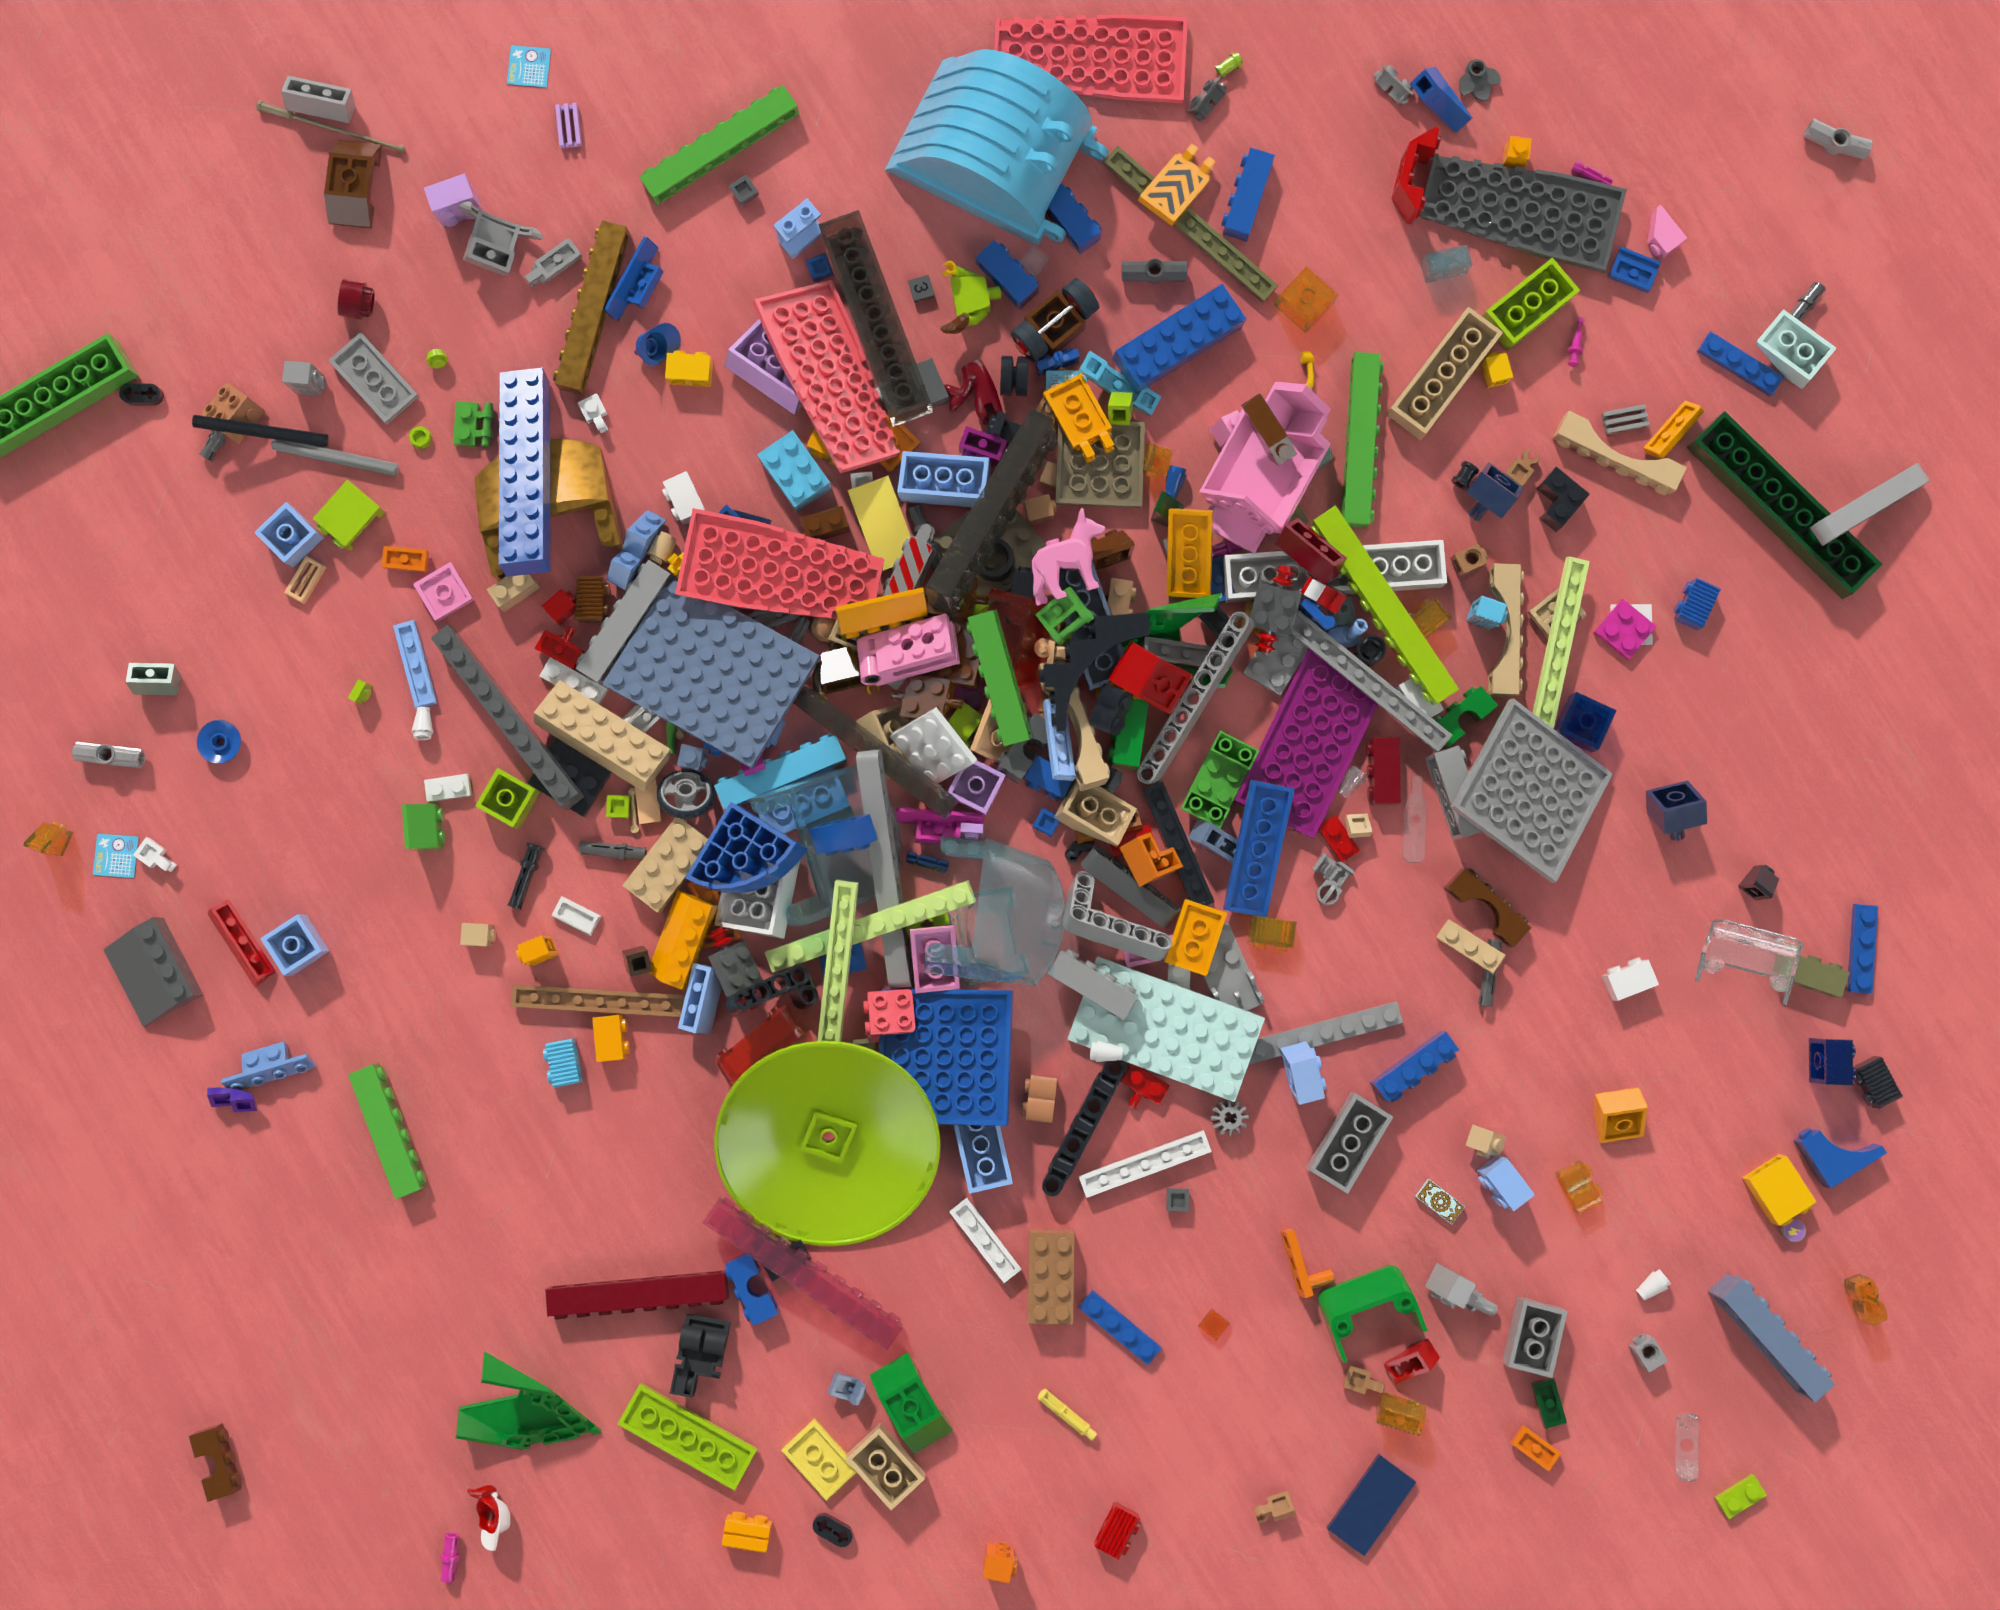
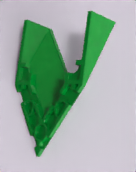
(1168, 619)
(519, 1419)

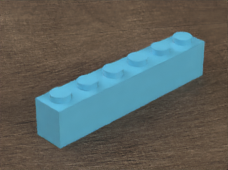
(781, 771)

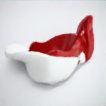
(493, 1515)

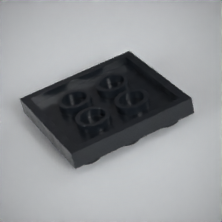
(583, 771)

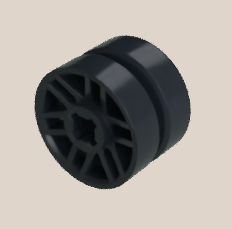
(1014, 376)

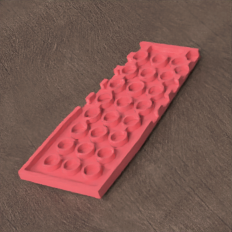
(1104, 55)
(828, 372)
(771, 568)

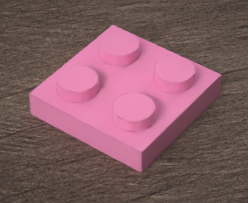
(443, 591)

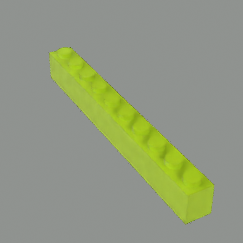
(1386, 609)

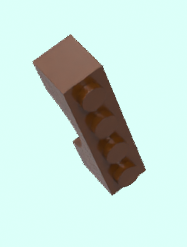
(1508, 925)

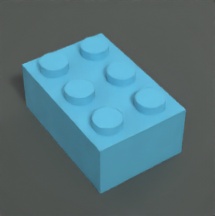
(794, 471)

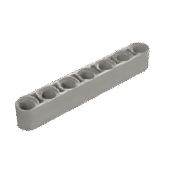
(1869, 504)

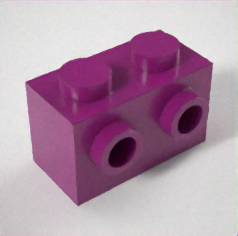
(980, 444)

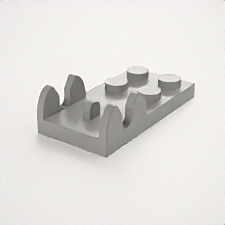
(1230, 976)

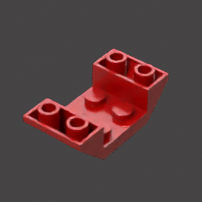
(1406, 197)
(1151, 678)

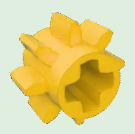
(675, 564)

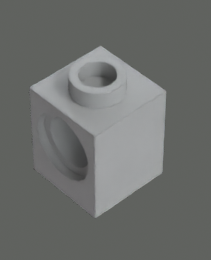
(1654, 1359)

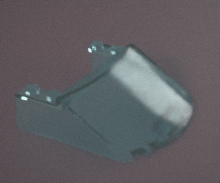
(819, 801)
(1015, 921)

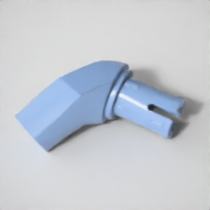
(1349, 635)

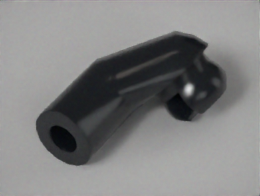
(1076, 849)

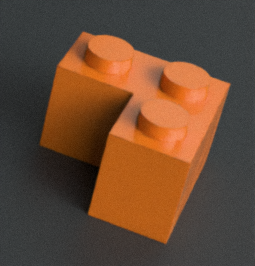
(1147, 861)

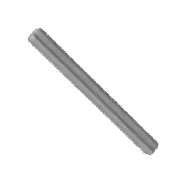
(336, 457)

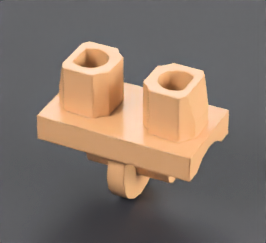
(1046, 647)

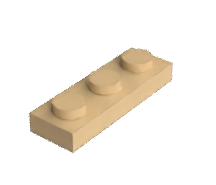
(1471, 946)

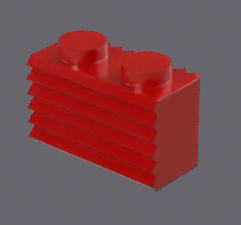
(1117, 1531)

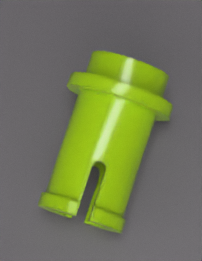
(1228, 65)

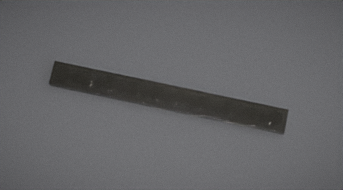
(862, 740)

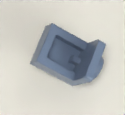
(847, 1388)

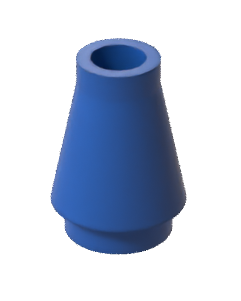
(1175, 480)

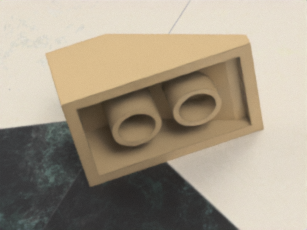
(1095, 813)

